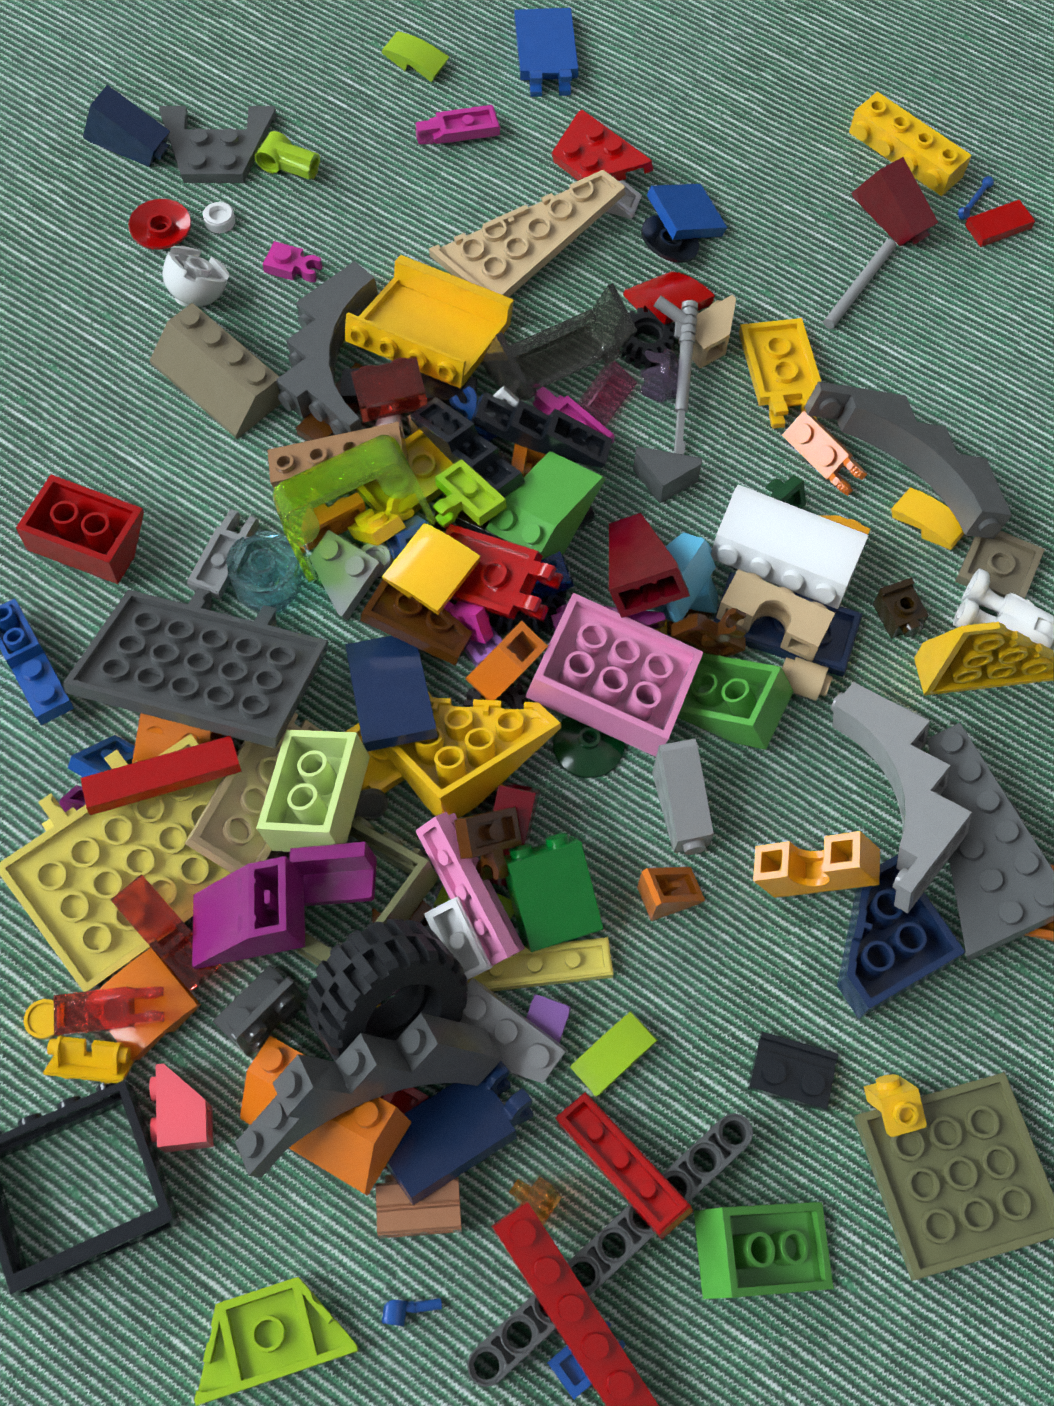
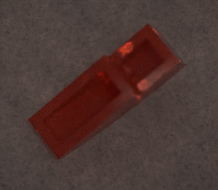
(162, 930)

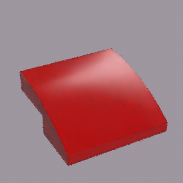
(673, 287)

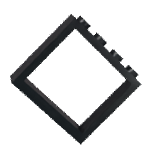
(38, 1127)

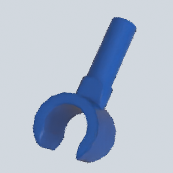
(395, 1310)

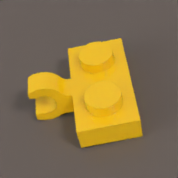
(378, 526)

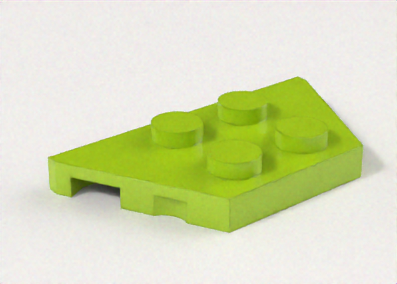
(268, 1338)

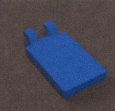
(546, 48)

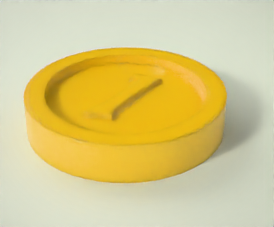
(40, 1019)

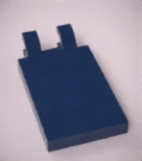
(456, 1133)

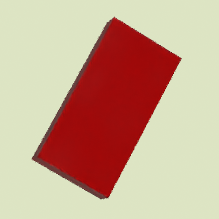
(999, 223)

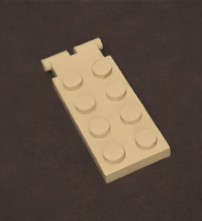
(229, 822)

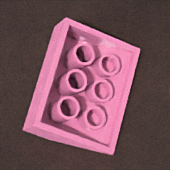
(615, 675)

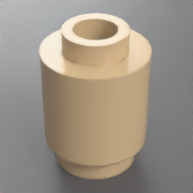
(807, 677)

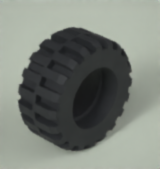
(374, 966)

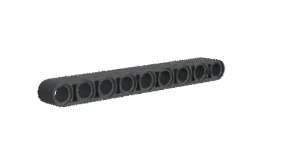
(632, 1237)

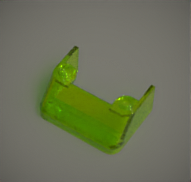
(300, 494)

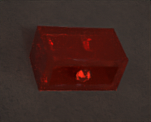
(389, 389)

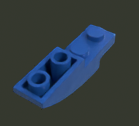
(31, 665)

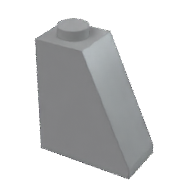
(683, 796)

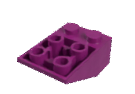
(249, 913)

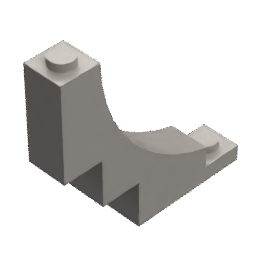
(930, 822)

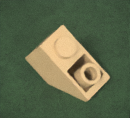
(713, 331)

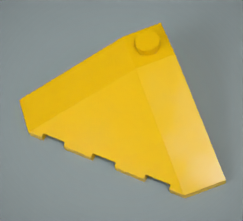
(981, 659)
(472, 752)

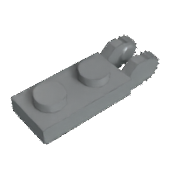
(211, 568)

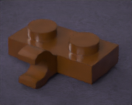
(711, 637)
(487, 837)

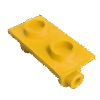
(106, 1063)

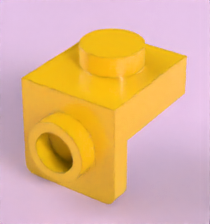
(898, 1103)

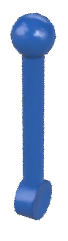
(964, 212)

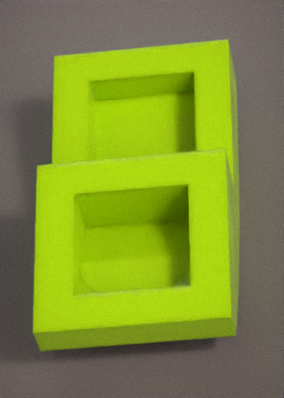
(409, 50)
(613, 1053)

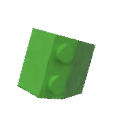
(547, 506)
(737, 699)
(762, 1250)

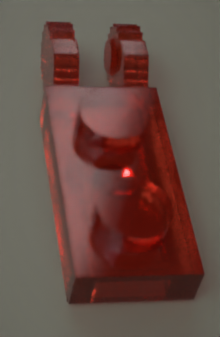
(103, 1010)

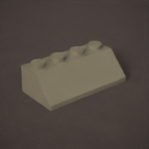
(215, 371)

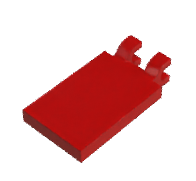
(504, 575)

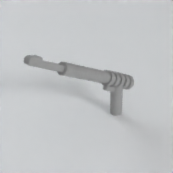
(685, 330)

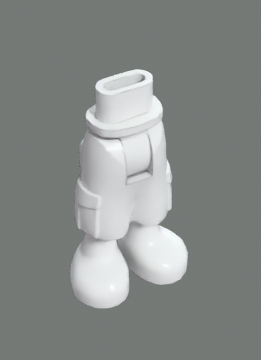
(1012, 611)

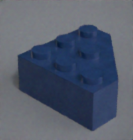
(891, 948)

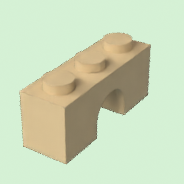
(803, 620)

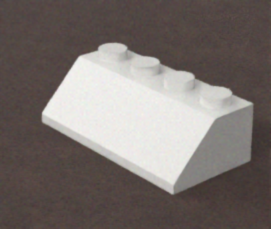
(788, 546)

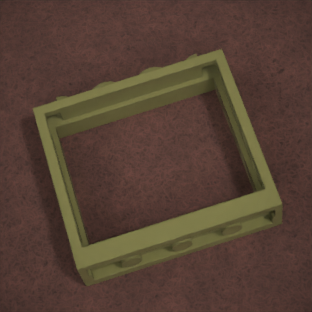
(407, 898)

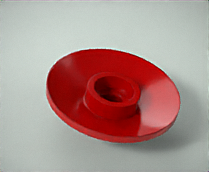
(159, 224)

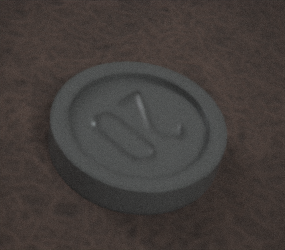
(371, 804)

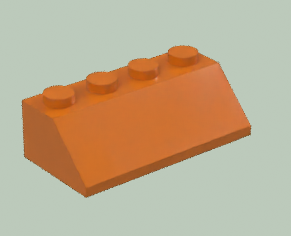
(348, 1146)

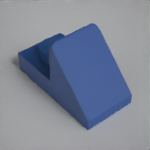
(92, 761)

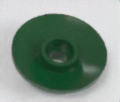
(584, 758)

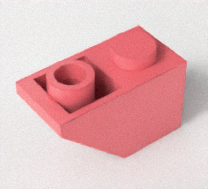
(182, 1114)

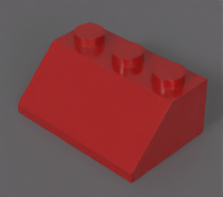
(82, 528)

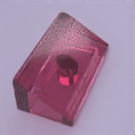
(607, 392)

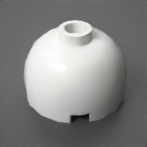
(192, 277)

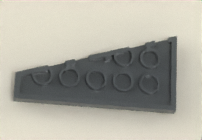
(998, 868)

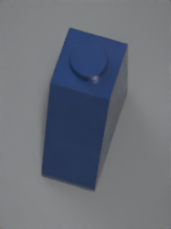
(125, 128)

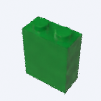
(551, 892)

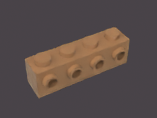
(298, 457)

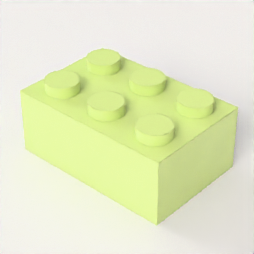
(313, 789)

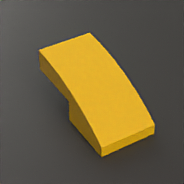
(930, 516)

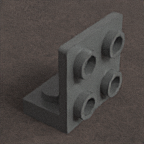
(260, 1010)

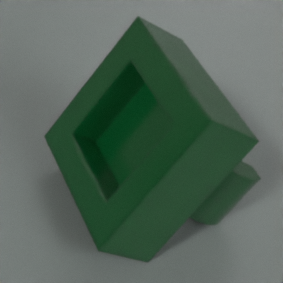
(790, 492)

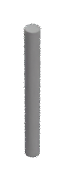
(859, 284)

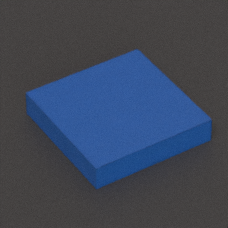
(686, 211)

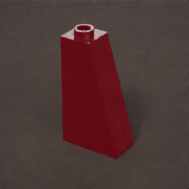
(641, 568)

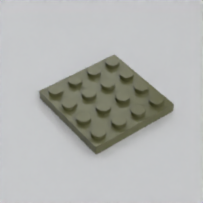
(963, 1181)

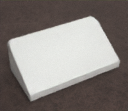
(457, 933)

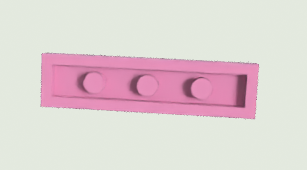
(477, 896)

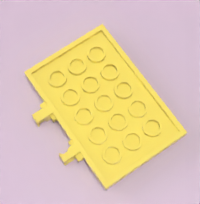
(88, 859)

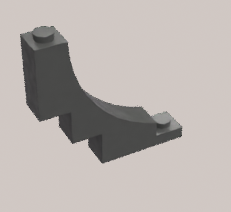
(927, 449)

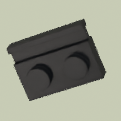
(793, 1071)

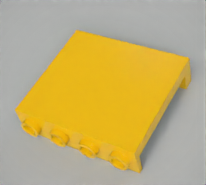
(431, 318)

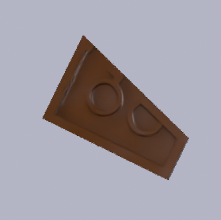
(416, 624)

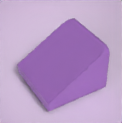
(549, 1016)

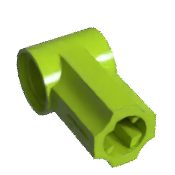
(279, 154)

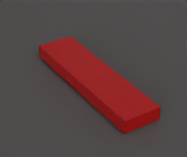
(160, 775)
(624, 1165)

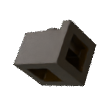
(900, 609)

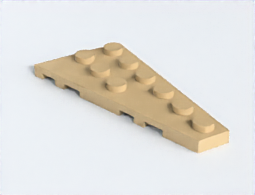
(526, 239)

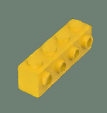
(900, 134)

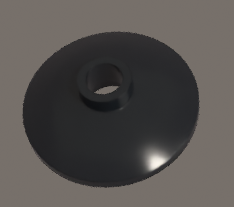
(661, 243)

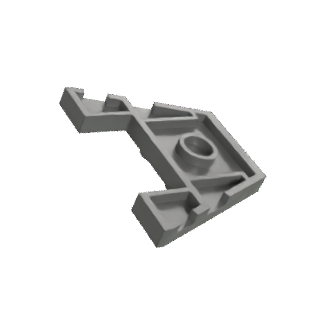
(216, 153)

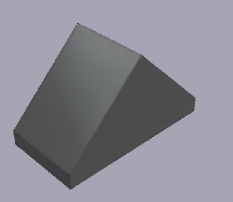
(665, 471)

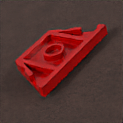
(593, 147)

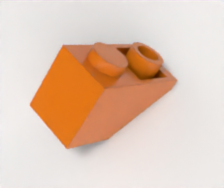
(506, 662)

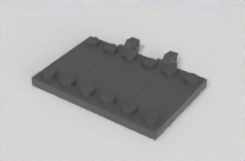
(199, 666)

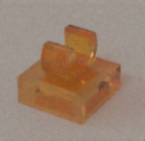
(541, 1197)

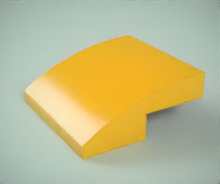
(431, 568)

